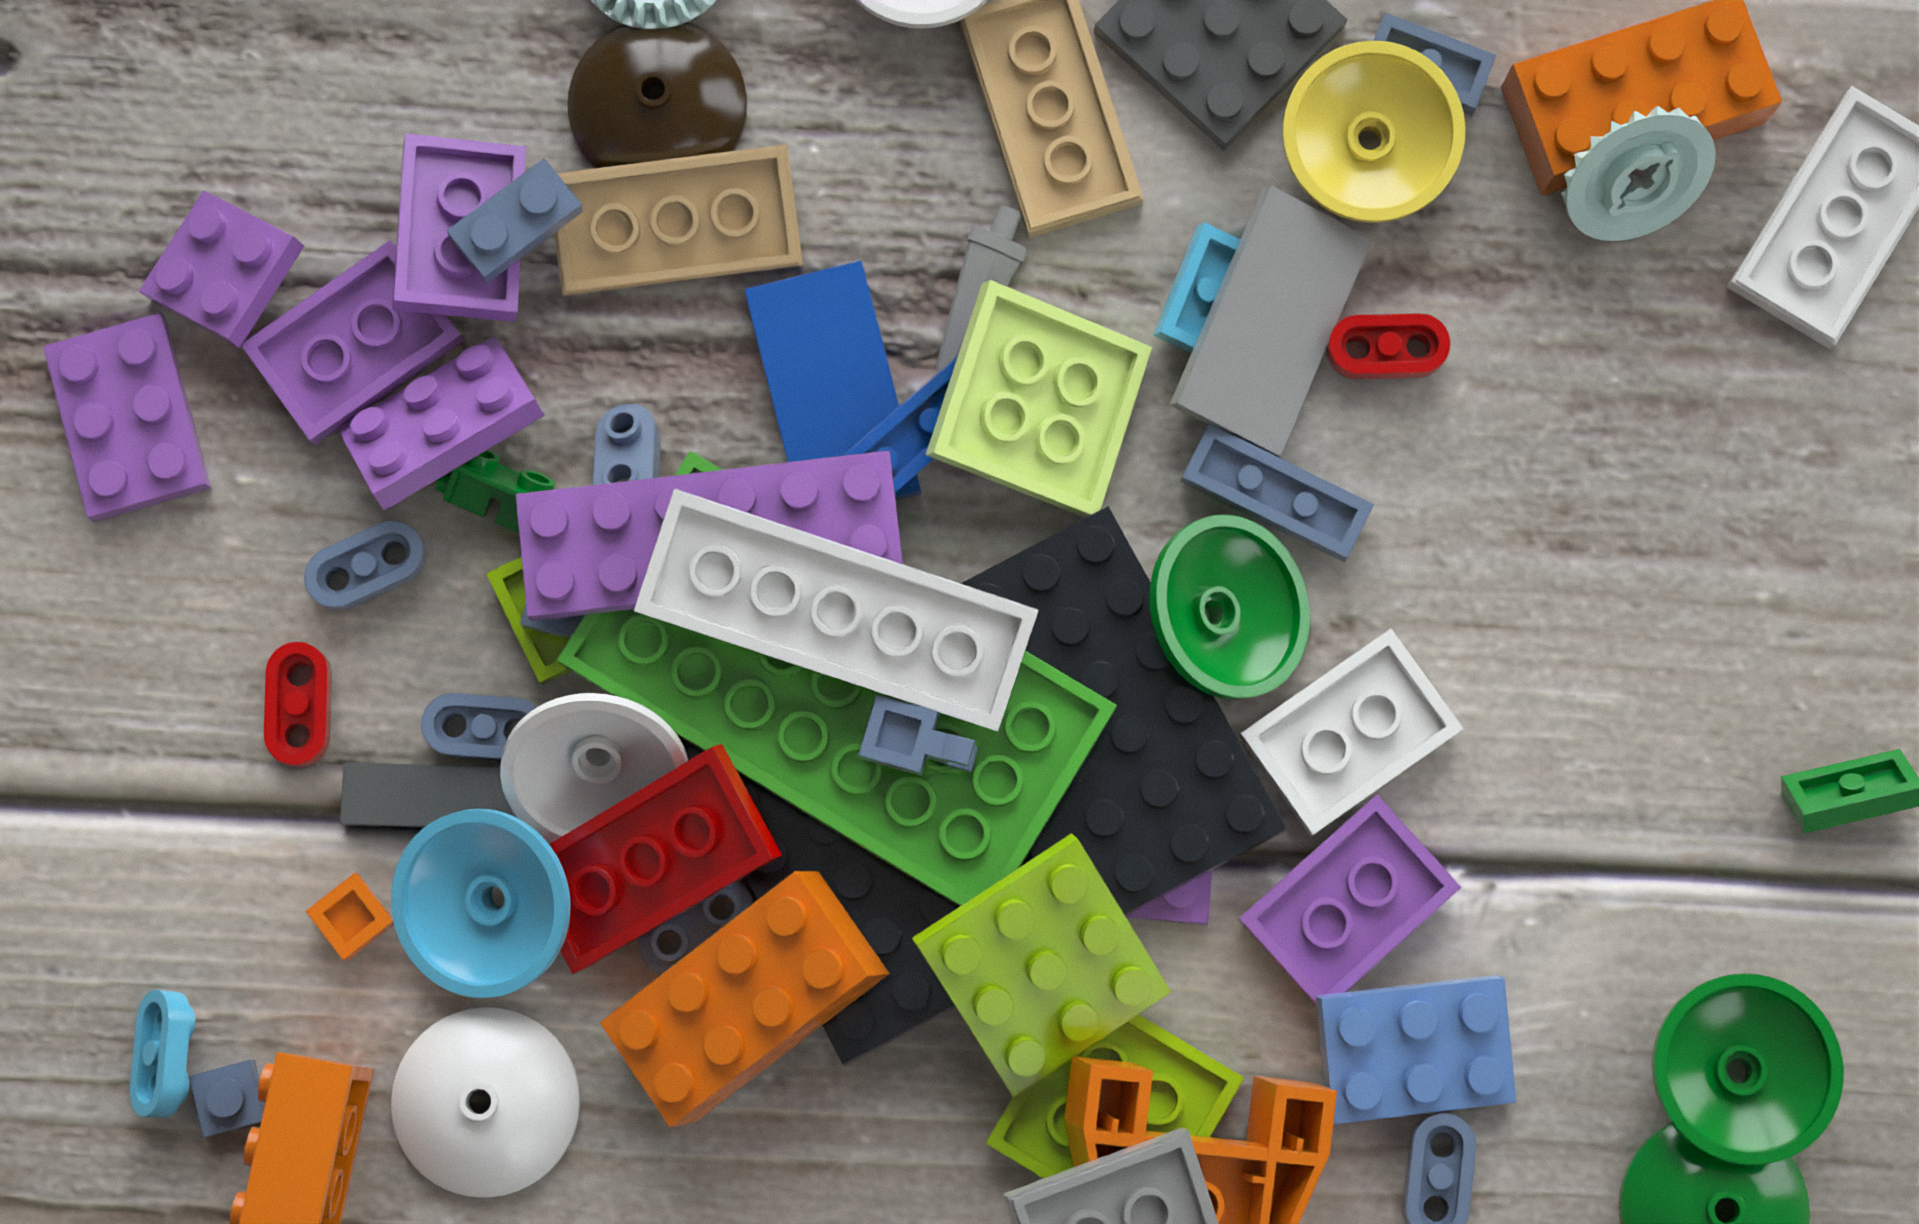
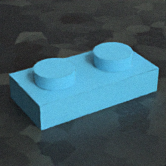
(1196, 286)

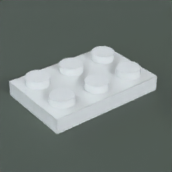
(1350, 732)

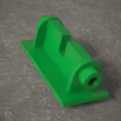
(482, 479)

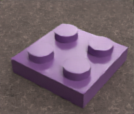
(221, 268)

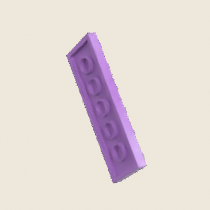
(594, 542)

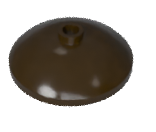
(695, 116)

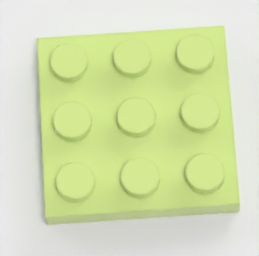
(1039, 400)

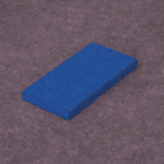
(824, 362)

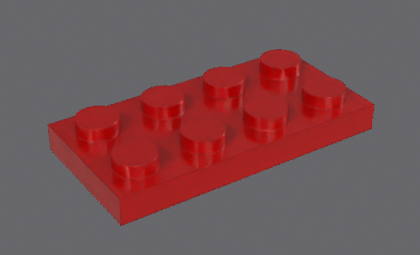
(659, 855)

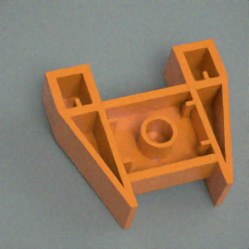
(1248, 1180)

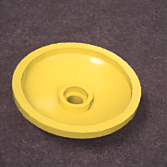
(1379, 91)

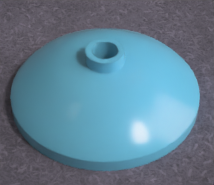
(448, 911)

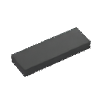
(416, 793)

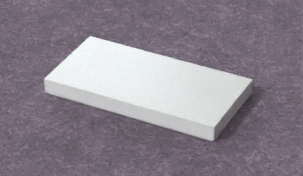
(1836, 220)

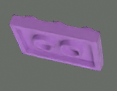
(437, 189)
(347, 346)
(126, 417)
(439, 422)
(1349, 902)

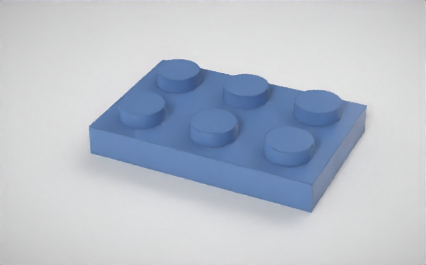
(1416, 1048)

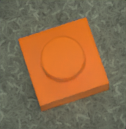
(350, 917)

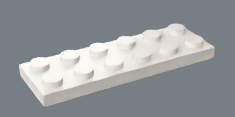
(835, 610)

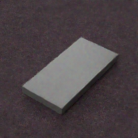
(1271, 321)

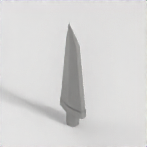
(987, 257)

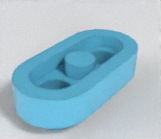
(160, 1054)

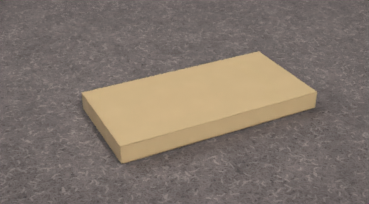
(1050, 112)
(679, 220)

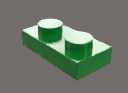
(1851, 790)

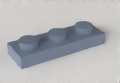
(1277, 492)

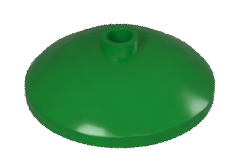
(1252, 601)
(1788, 1061)
(1681, 1185)

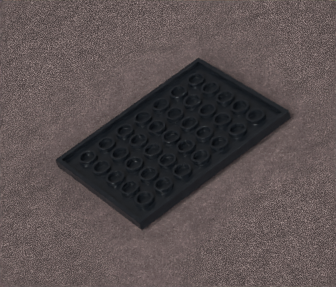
(1150, 804)

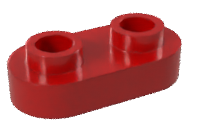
(1386, 348)
(295, 706)

